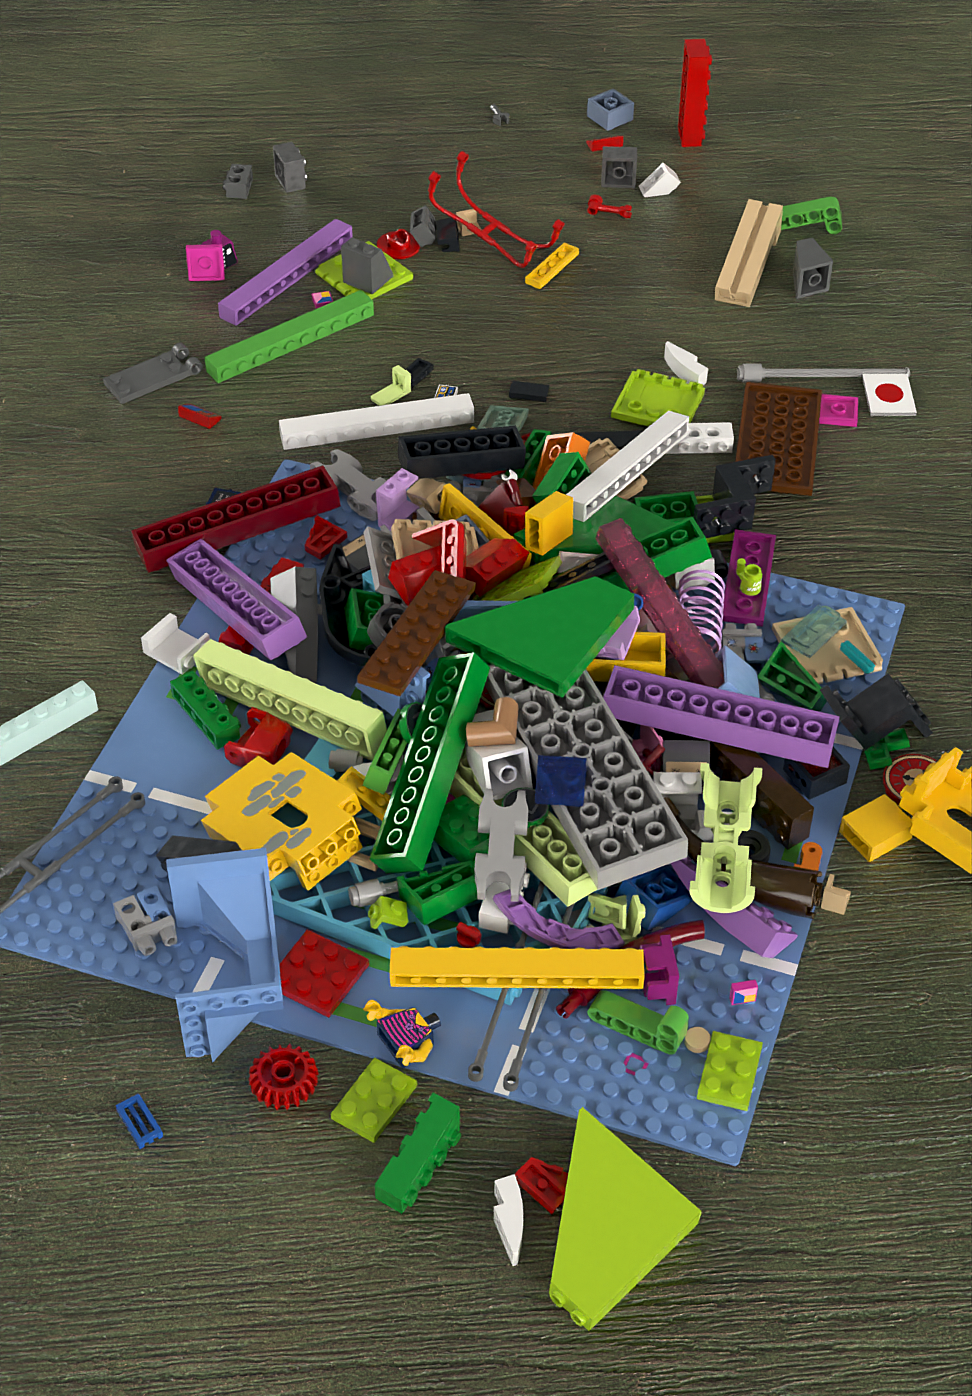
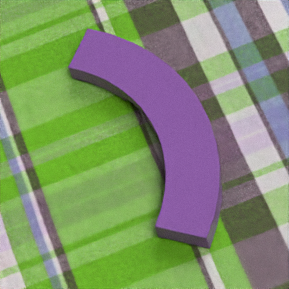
(553, 932)

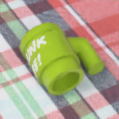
(750, 577)

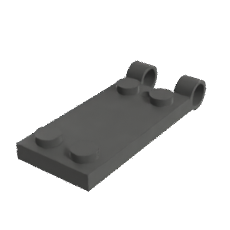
(152, 374)

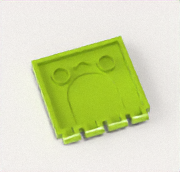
(332, 273)
(651, 396)

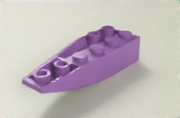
(750, 925)

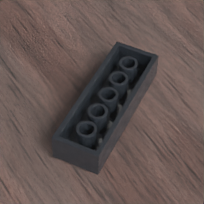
(462, 452)

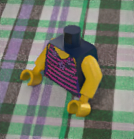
(404, 1032)

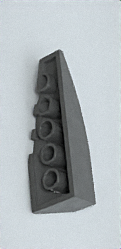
(298, 592)

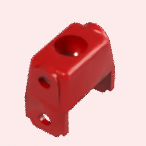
(263, 739)

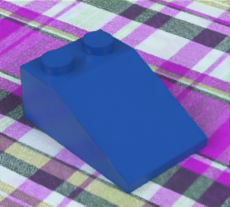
(659, 892)

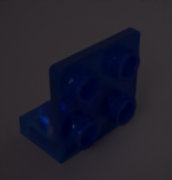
(561, 780)

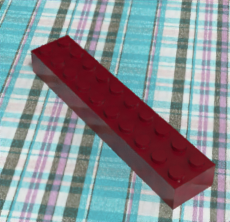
(238, 516)

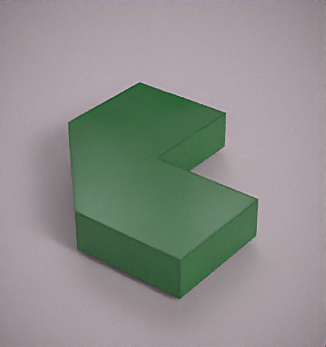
(878, 754)

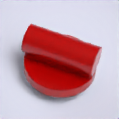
(468, 935)

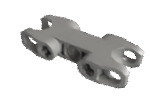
(348, 478)
(500, 862)

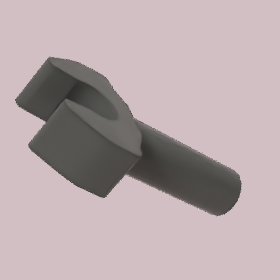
(499, 116)

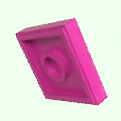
(205, 262)
(839, 410)

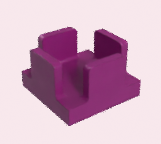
(664, 982)

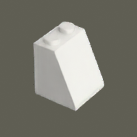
(500, 767)

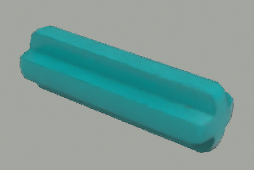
(857, 657)

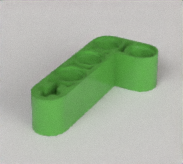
(806, 216)
(639, 1022)

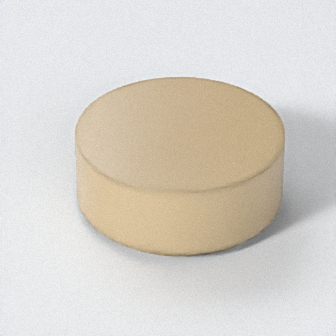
(697, 1039)

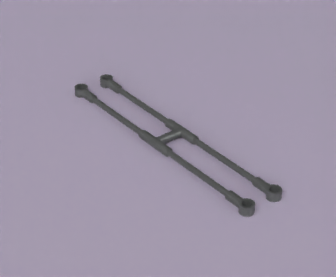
(41, 875)
(517, 1062)

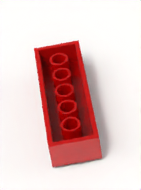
(693, 92)

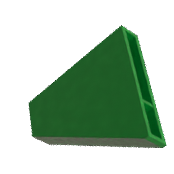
(584, 533)
(547, 635)

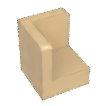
(469, 216)
(835, 898)

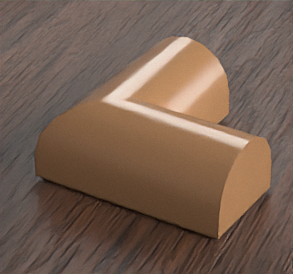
(496, 732)

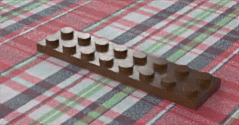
(416, 633)

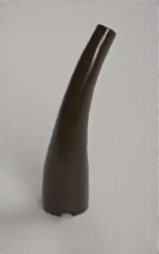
(776, 885)

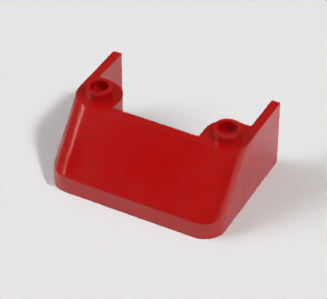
(454, 545)

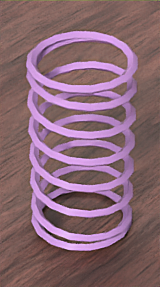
(704, 600)

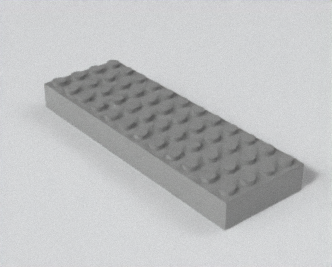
(624, 817)

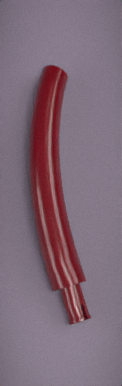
(679, 934)

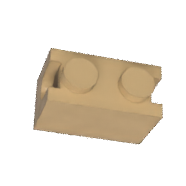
(426, 494)

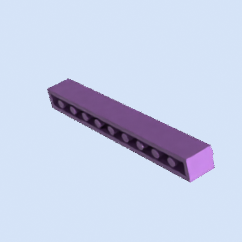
(284, 272)

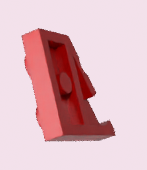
(323, 537)
(543, 1183)

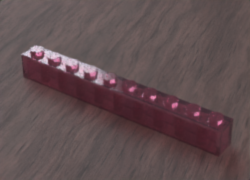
(660, 604)

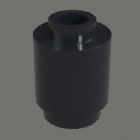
(721, 566)

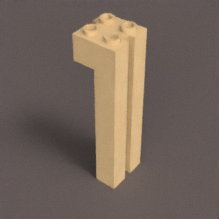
(749, 252)

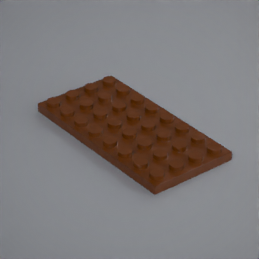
(785, 425)

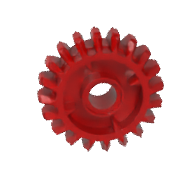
(283, 1091)

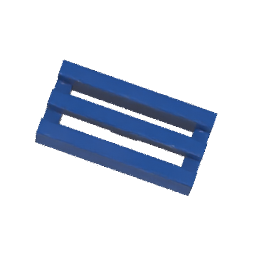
(148, 1137)

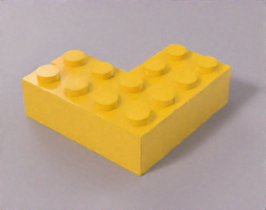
(644, 655)

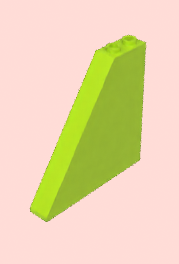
(613, 1223)

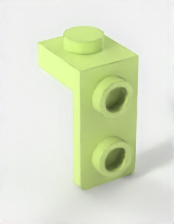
(399, 388)
(633, 920)

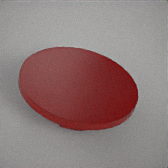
(398, 244)

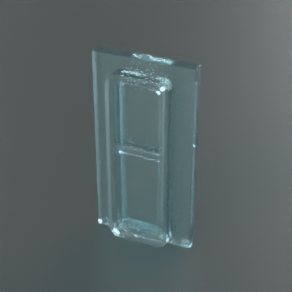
(814, 630)

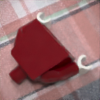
(503, 497)

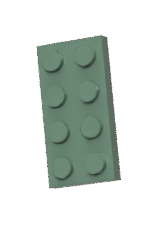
(504, 416)

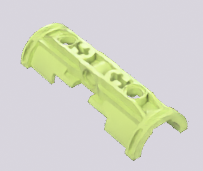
(725, 848)

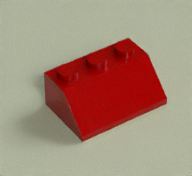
(494, 563)
(413, 571)

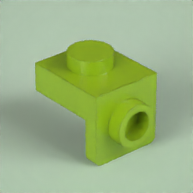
(388, 911)

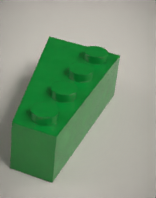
(419, 1154)

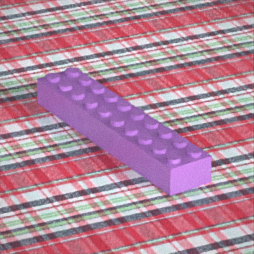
(237, 599)
(721, 716)

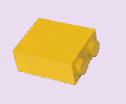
(549, 523)
(876, 827)

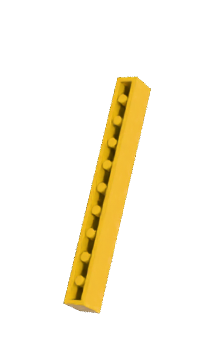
(517, 967)

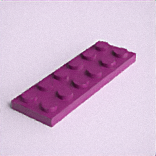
(757, 550)

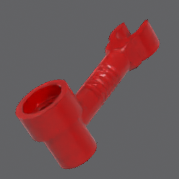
(595, 205)

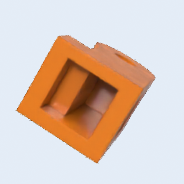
(810, 856)

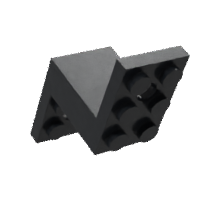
(735, 496)
(877, 710)

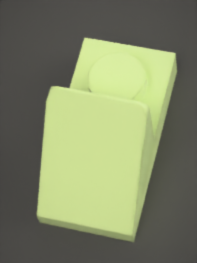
(608, 909)

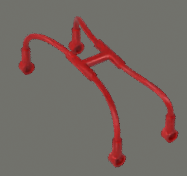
(494, 223)

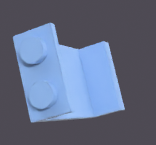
(738, 675)

